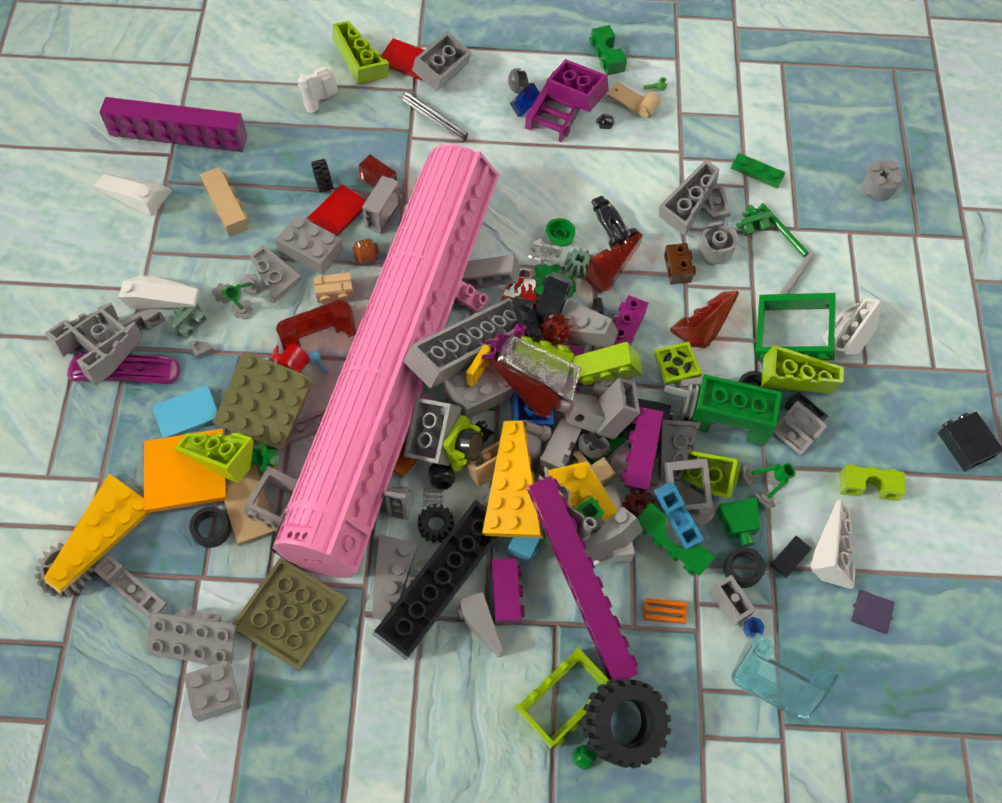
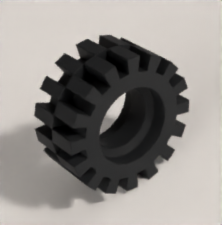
(322, 175)
(429, 513)

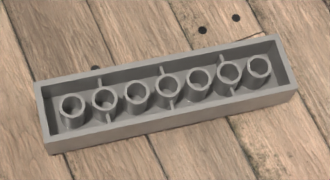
(459, 344)

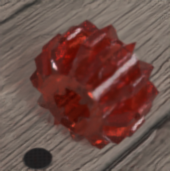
(556, 329)
(633, 501)

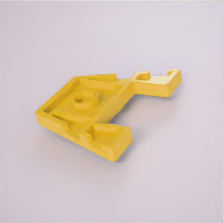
(583, 482)

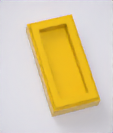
(477, 366)

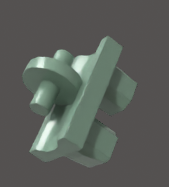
(185, 318)

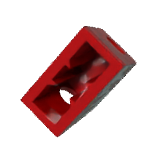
(523, 289)

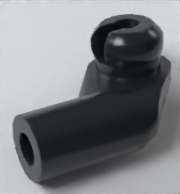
(598, 305)

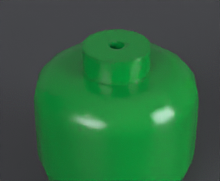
(583, 757)

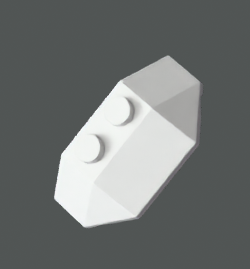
(855, 326)

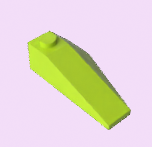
(221, 453)

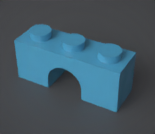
(678, 515)

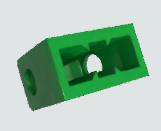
(740, 519)

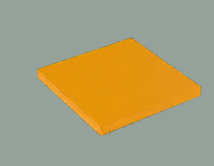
(176, 480)

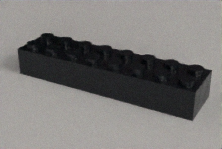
(436, 583)

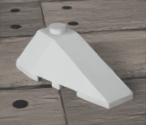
(137, 193)

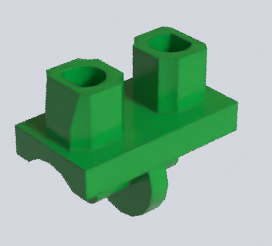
(747, 224)
(264, 457)

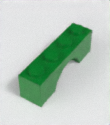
(654, 522)

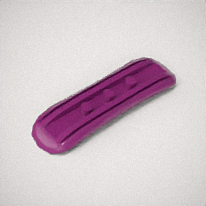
(134, 368)

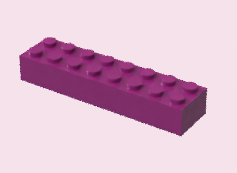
(174, 124)

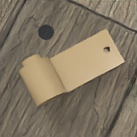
(630, 99)

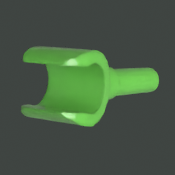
(661, 85)

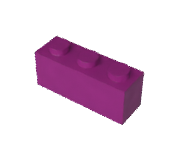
(507, 592)

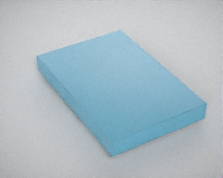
(185, 412)

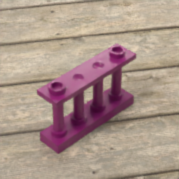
(540, 106)

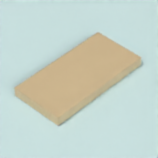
(237, 497)

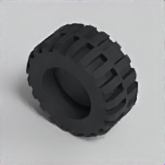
(653, 723)

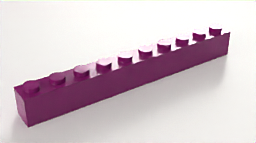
(581, 579)

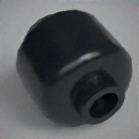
(441, 476)

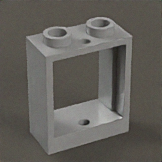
(381, 204)
(689, 464)
(278, 480)

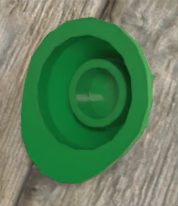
(560, 232)

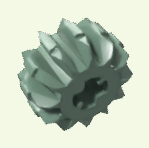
(577, 262)

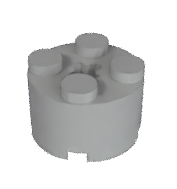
(881, 180)
(717, 243)

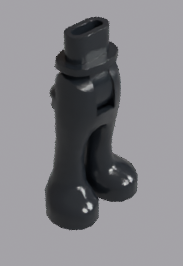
(608, 215)

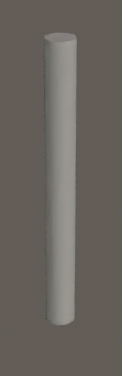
(798, 273)

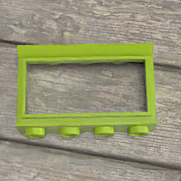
(573, 723)

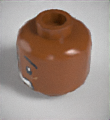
(365, 251)

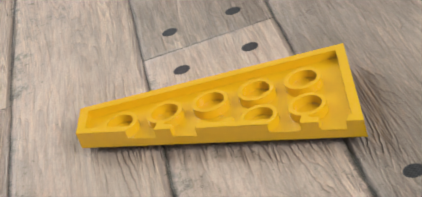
(509, 505)
(105, 522)

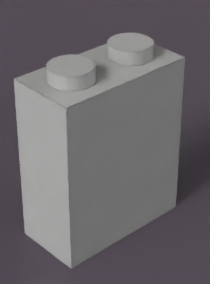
(619, 407)

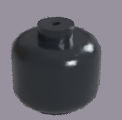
(605, 121)

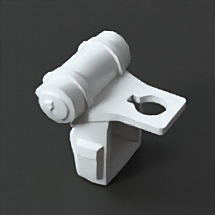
(317, 87)

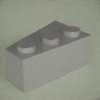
(560, 446)

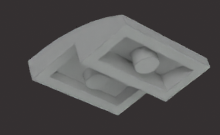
(799, 428)

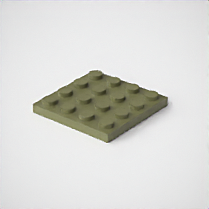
(263, 400)

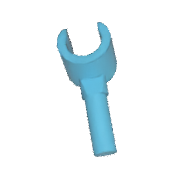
(315, 357)

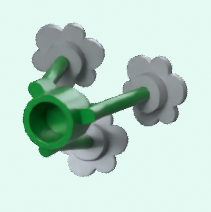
(233, 293)
(777, 475)

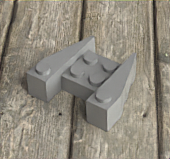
(99, 334)
(610, 535)

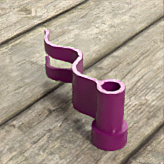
(499, 339)

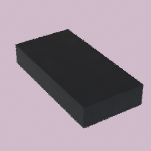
(790, 556)

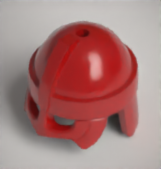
(292, 358)

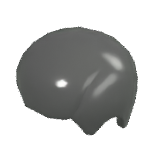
(518, 80)
(592, 446)

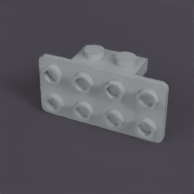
(191, 636)

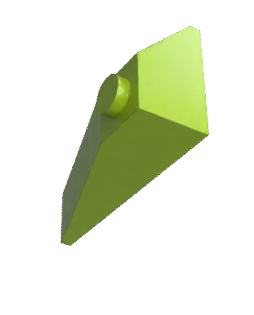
(722, 473)

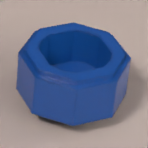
(752, 626)

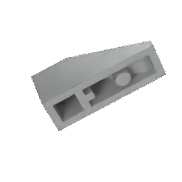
(399, 502)
(479, 620)

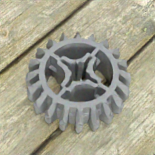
(45, 566)

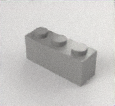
(492, 271)

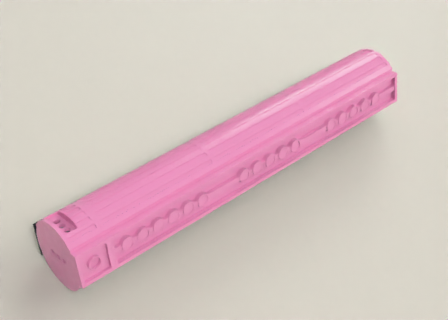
(376, 391)

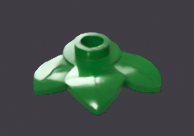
(544, 270)

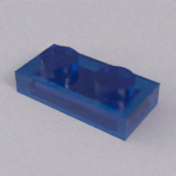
(525, 99)

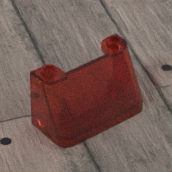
(332, 314)

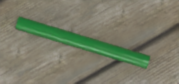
(787, 234)

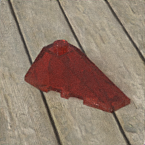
(706, 322)

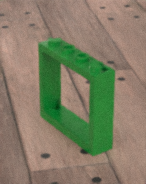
(798, 302)

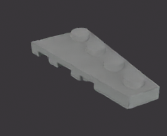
(391, 574)

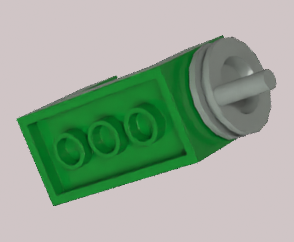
(730, 404)

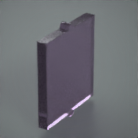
(873, 611)

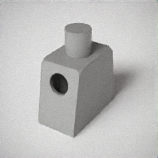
(582, 412)

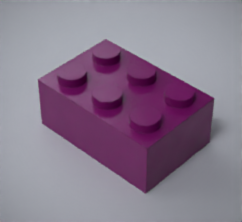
(577, 85)

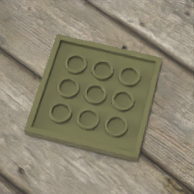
(290, 614)

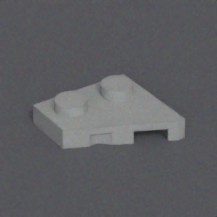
(716, 204)

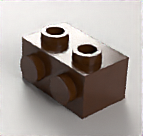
(679, 263)

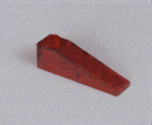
(608, 265)
(531, 390)

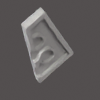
(274, 272)

